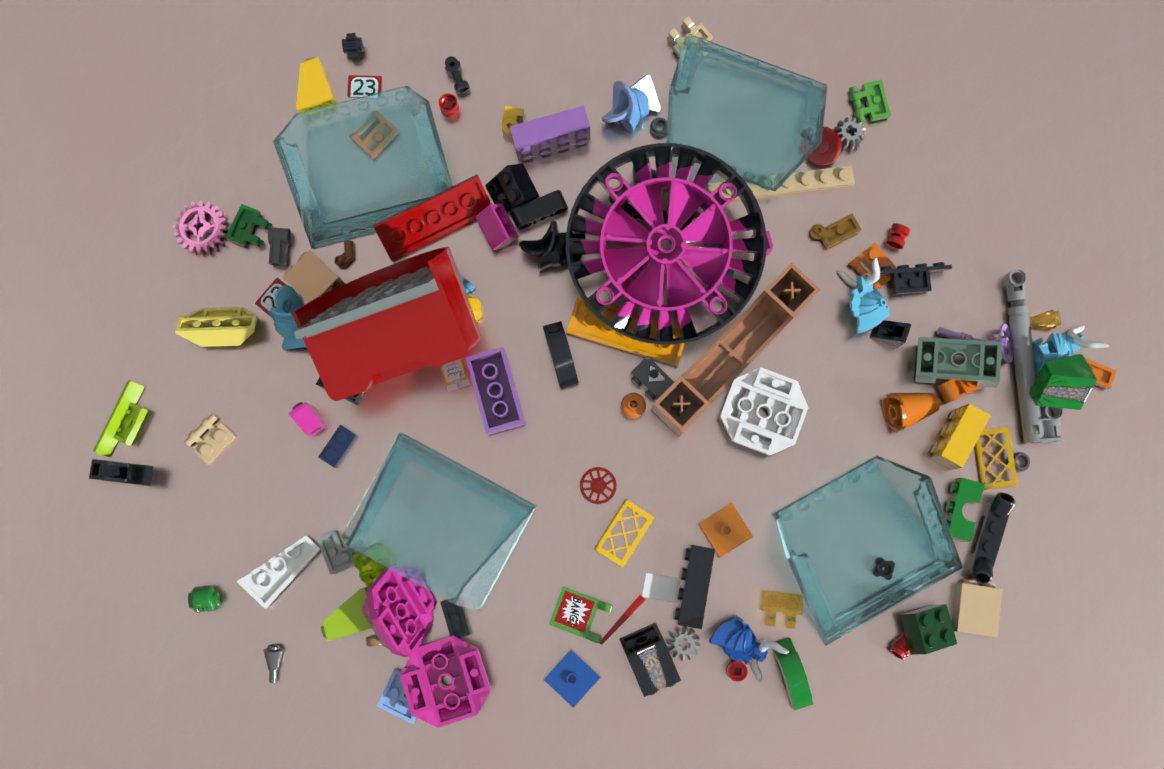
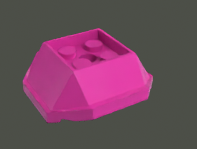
(398, 612)
(427, 694)

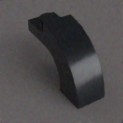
(560, 354)
(121, 472)

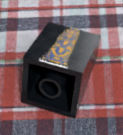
(650, 659)

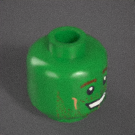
(203, 598)

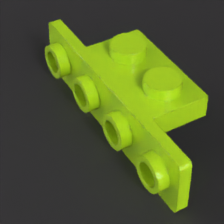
(123, 421)

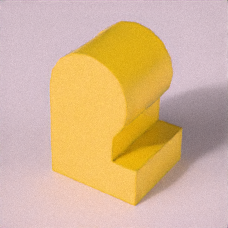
(511, 117)

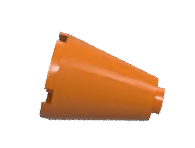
(908, 408)

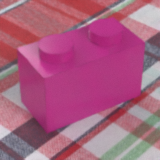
(497, 226)

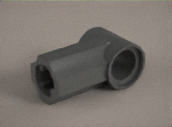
(278, 240)

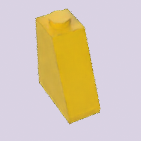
(313, 86)

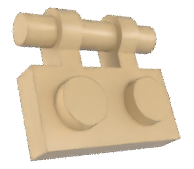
(214, 443)

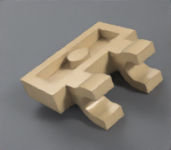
(688, 25)

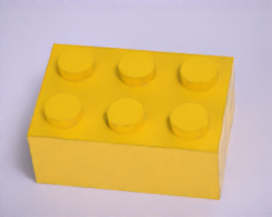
(959, 436)

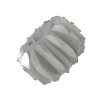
(852, 128)
(688, 637)

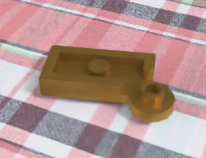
(836, 231)

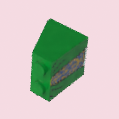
(1063, 383)

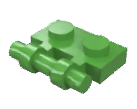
(875, 100)

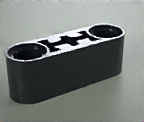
(539, 210)

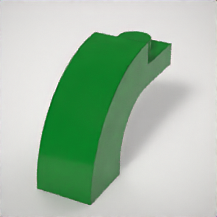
(794, 676)

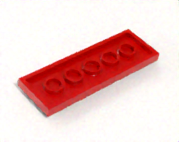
(432, 217)

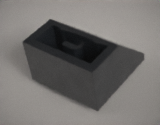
(512, 187)

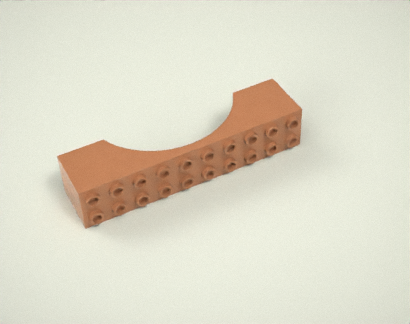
(735, 349)

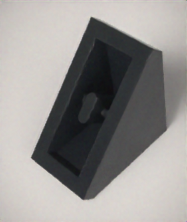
(891, 332)

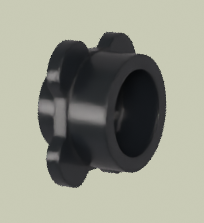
(889, 568)

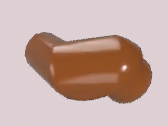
(348, 255)

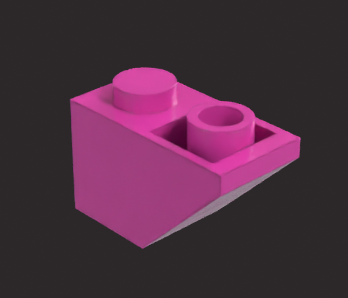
(307, 418)

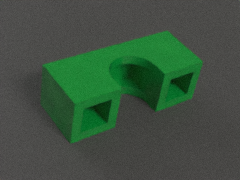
(962, 491)

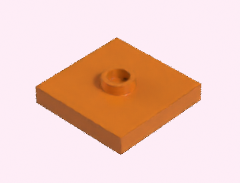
(725, 530)

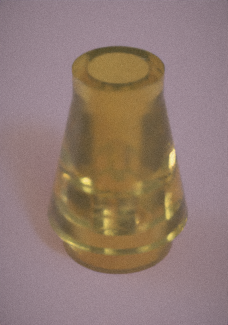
(1046, 320)

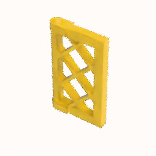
(1011, 465)
(640, 532)

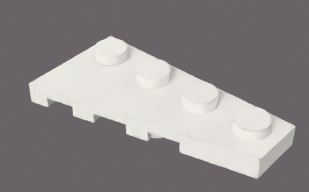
(276, 574)

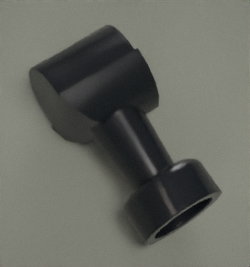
(453, 69)

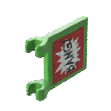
(576, 613)

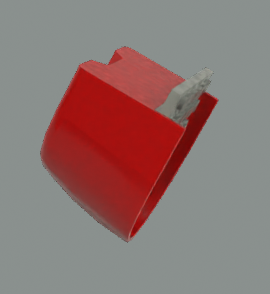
(388, 324)

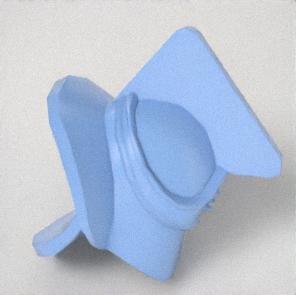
(632, 103)

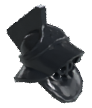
(551, 248)

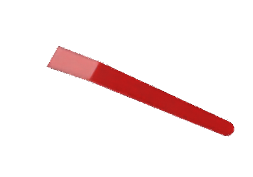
(634, 606)

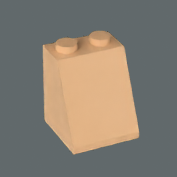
(311, 277)

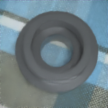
(659, 121)
(1025, 461)

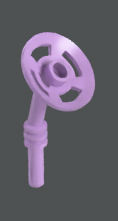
(1004, 337)

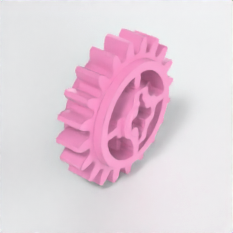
(198, 215)

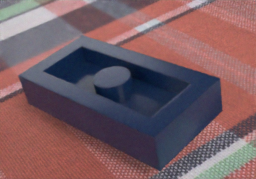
(337, 446)

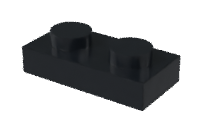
(455, 619)

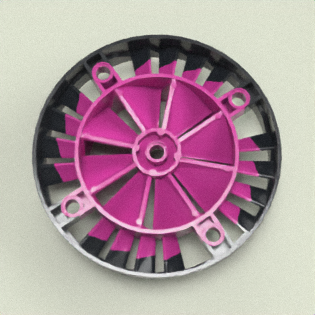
(708, 228)

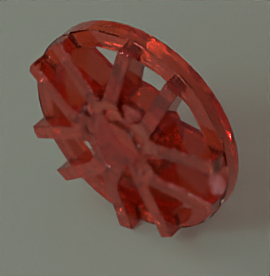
(598, 485)

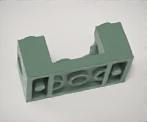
(980, 364)

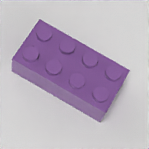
(550, 133)
(495, 391)

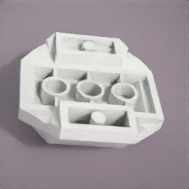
(776, 394)

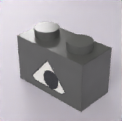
(651, 378)

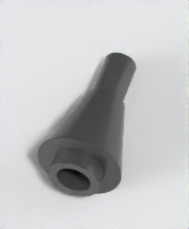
(273, 656)

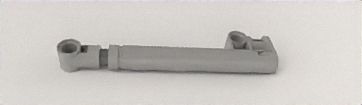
(1035, 420)

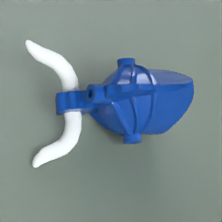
(741, 645)

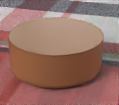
(372, 641)

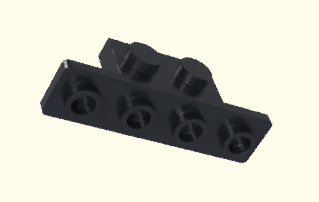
(912, 280)

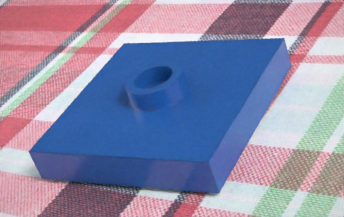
(572, 678)

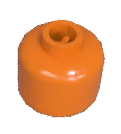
(633, 413)

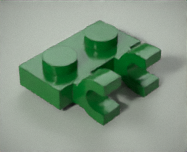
(243, 226)

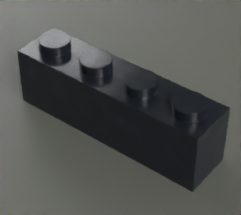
(695, 586)

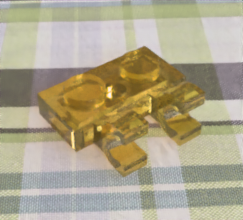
(781, 603)

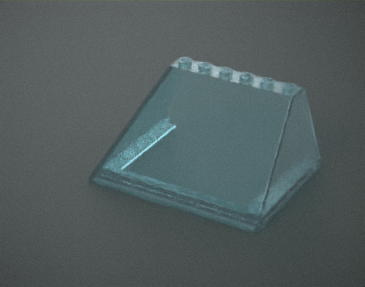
(744, 111)
(361, 162)
(438, 523)
(850, 523)

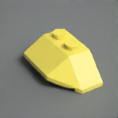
(217, 326)

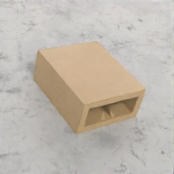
(977, 608)

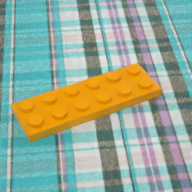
(587, 326)

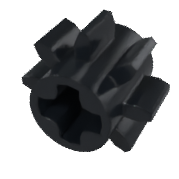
(352, 45)

